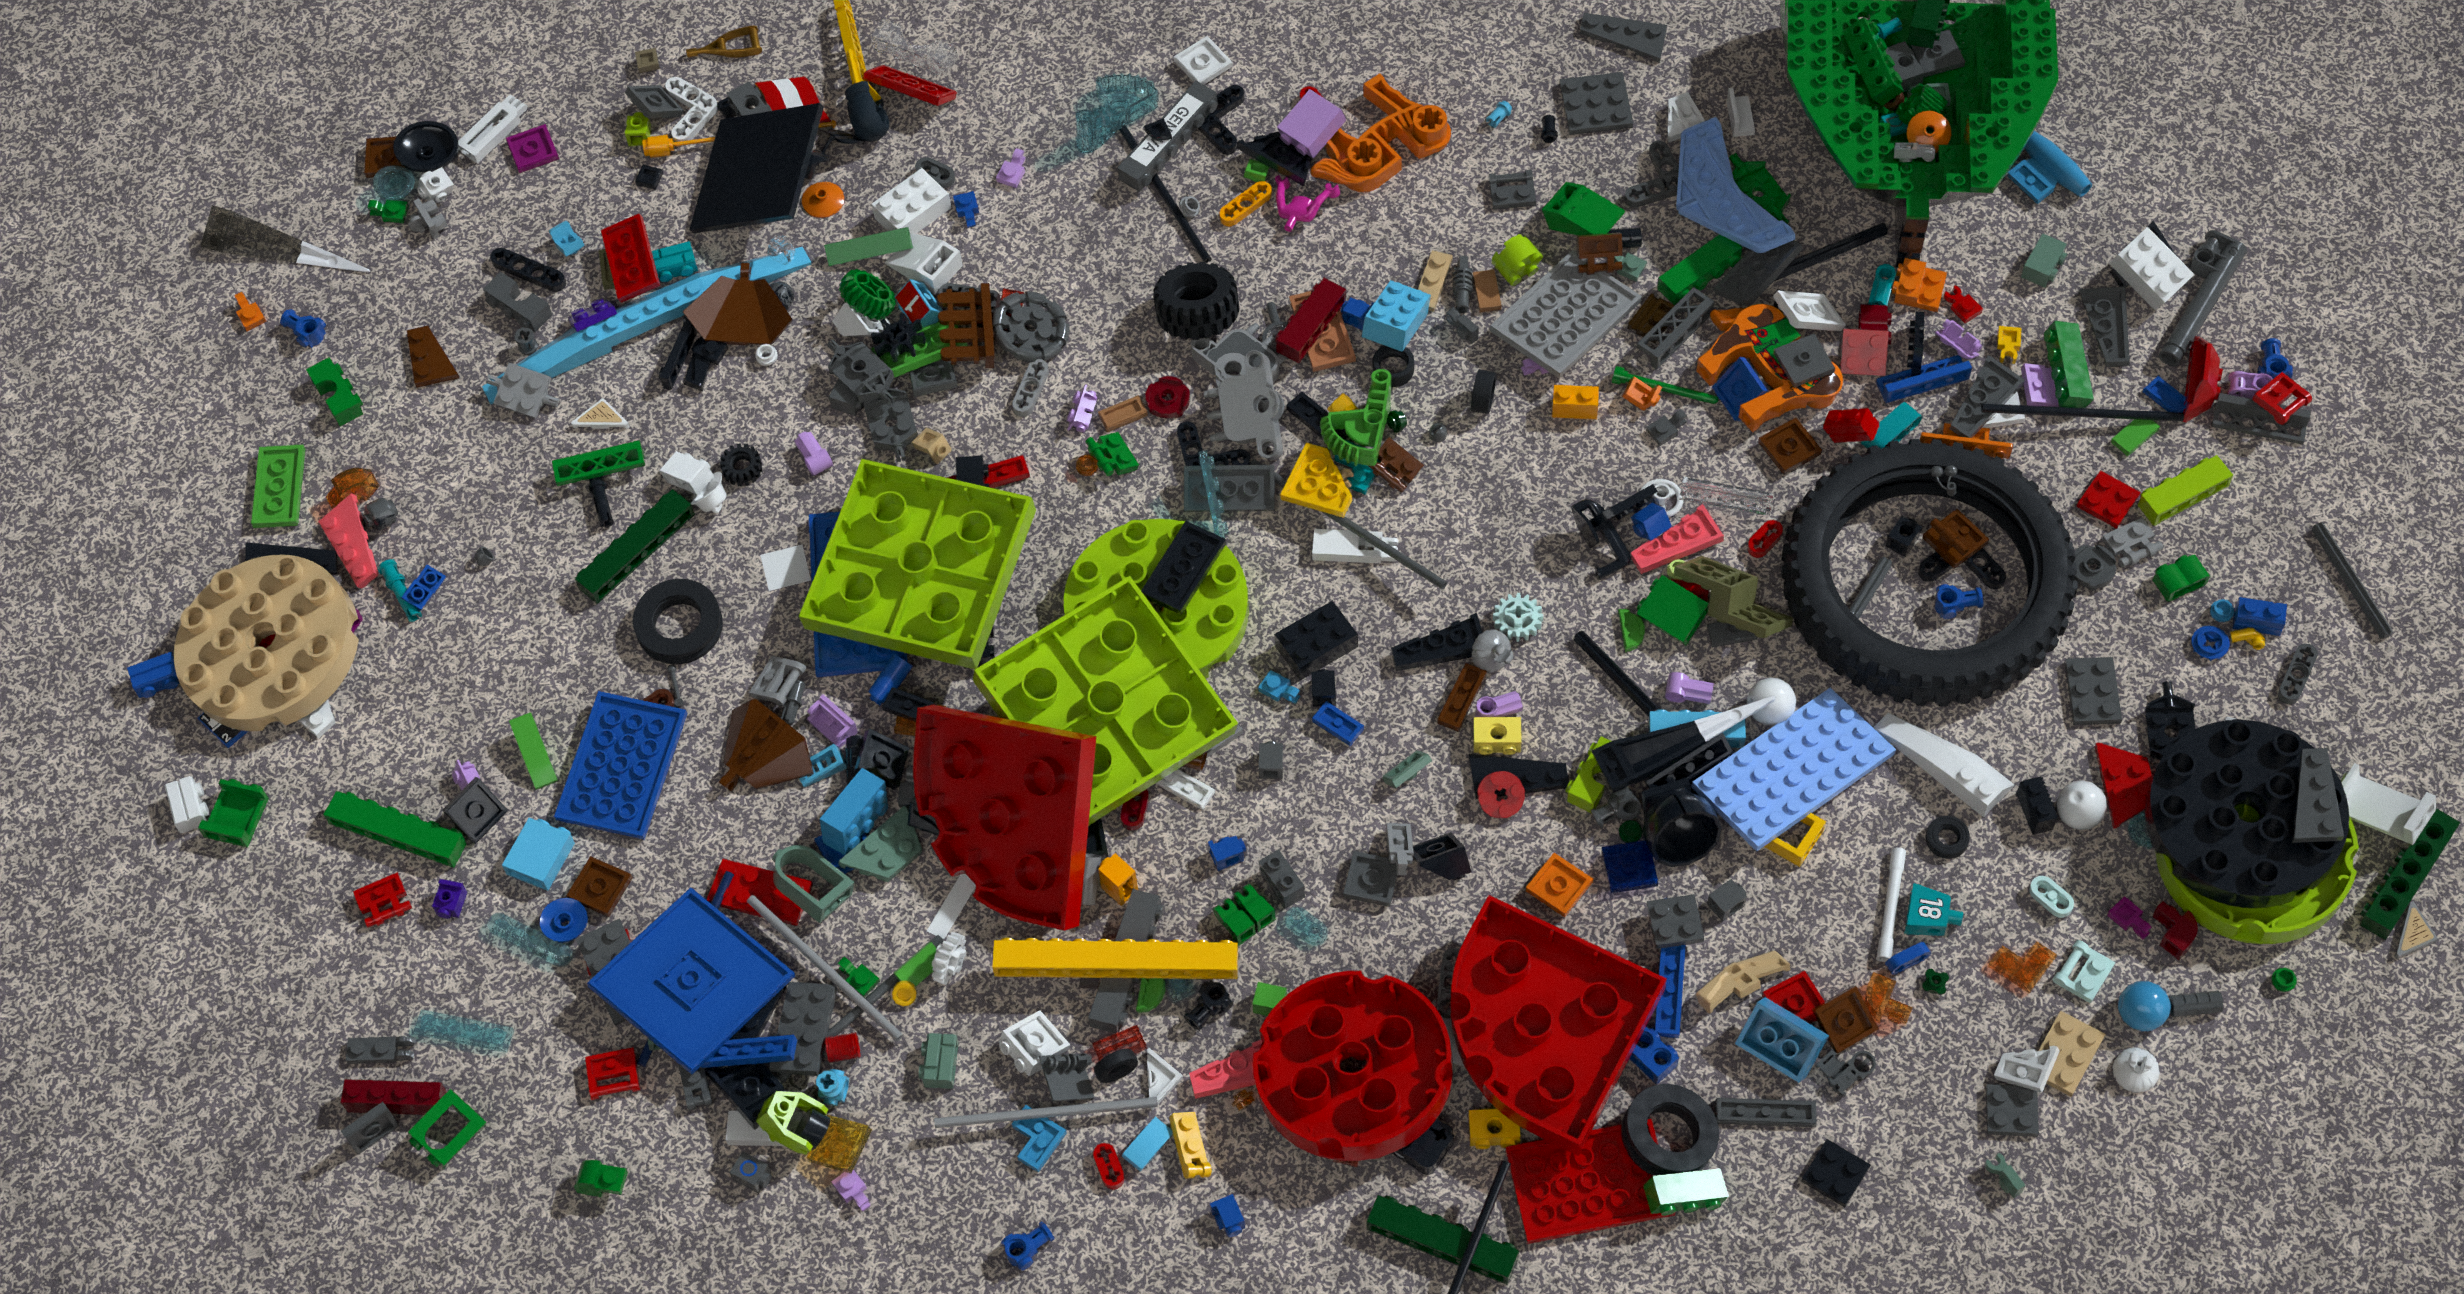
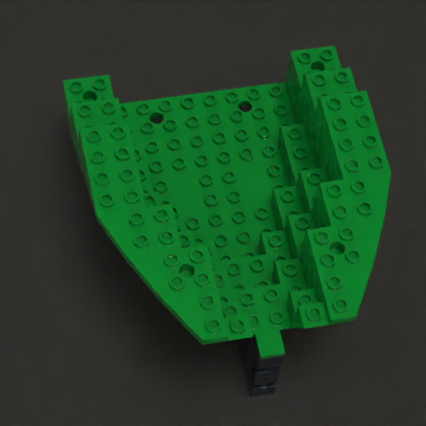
(1991, 109)

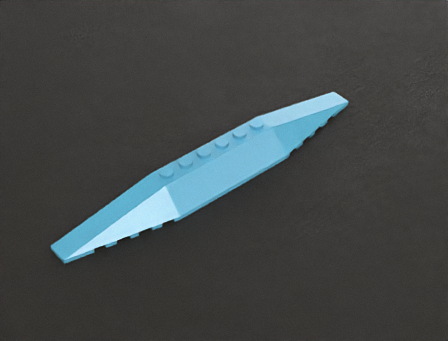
(640, 316)

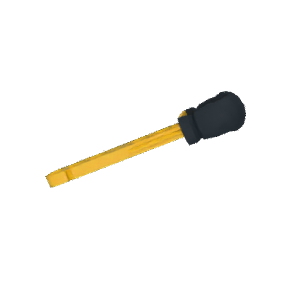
(864, 103)

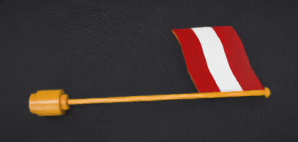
(777, 94)

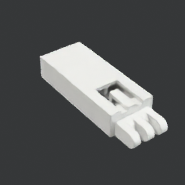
(484, 136)
(1344, 547)
(741, 1133)

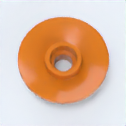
(1917, 127)
(823, 206)

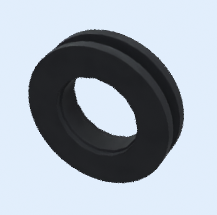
(674, 593)
(1688, 1107)

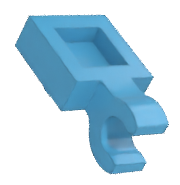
(1277, 686)

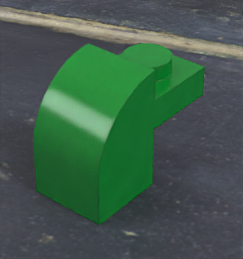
(597, 1178)

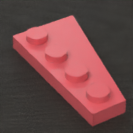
(1685, 538)
(349, 540)
(1226, 1074)

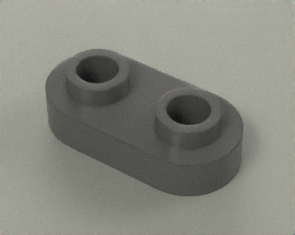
(937, 171)

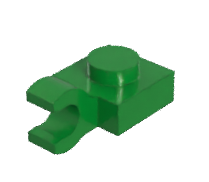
(391, 211)
(859, 978)

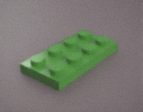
(925, 353)
(278, 486)

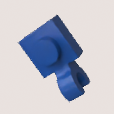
(966, 206)

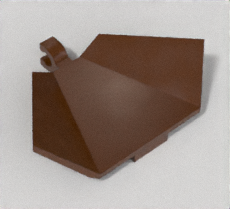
(739, 311)
(763, 748)

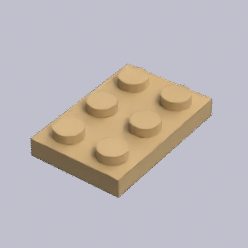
(2077, 1048)

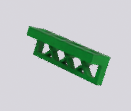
(606, 462)

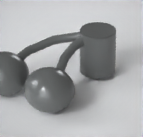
(1950, 471)

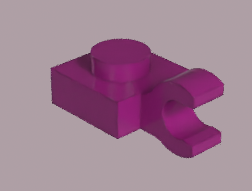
(2128, 915)

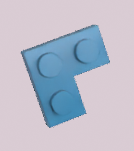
(1043, 1141)

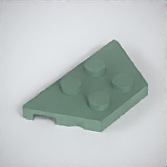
(885, 849)

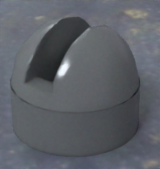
(1440, 435)
(483, 556)

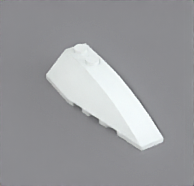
(1949, 764)

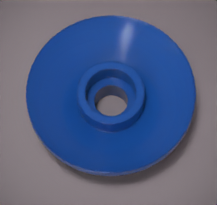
(563, 910)

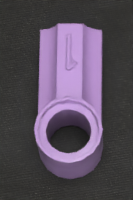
(814, 456)
(1682, 688)
(1499, 706)

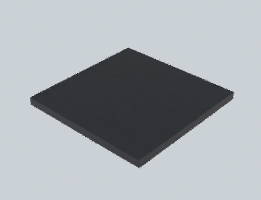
(756, 168)

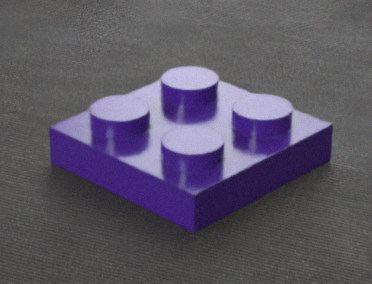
(598, 311)

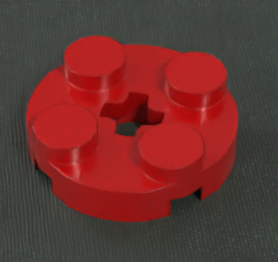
(1497, 781)

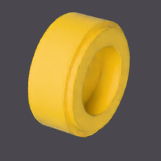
(904, 993)

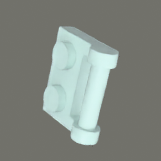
(2090, 977)

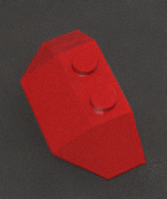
(2202, 378)

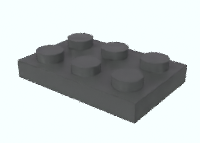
(2093, 691)

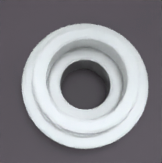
(763, 350)

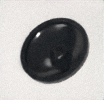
(426, 146)

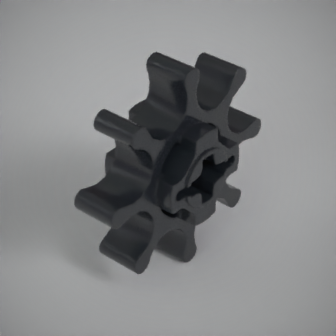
(898, 338)

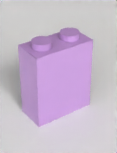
(1311, 124)

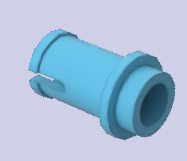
(1502, 110)

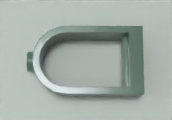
(831, 901)

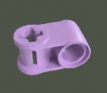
(2248, 384)

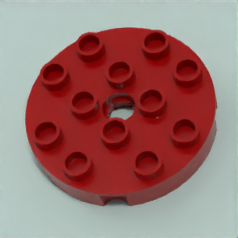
(1361, 1111)

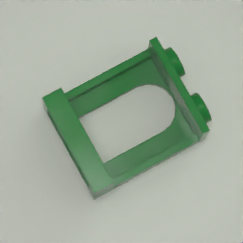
(444, 1155)

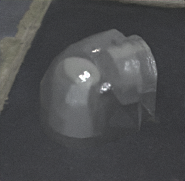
(781, 249)

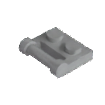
(773, 676)

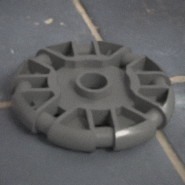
(1032, 315)

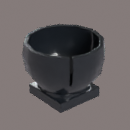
(1678, 824)

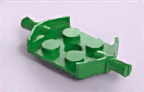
(1753, 177)

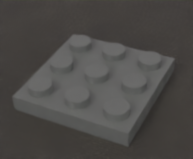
(1596, 103)

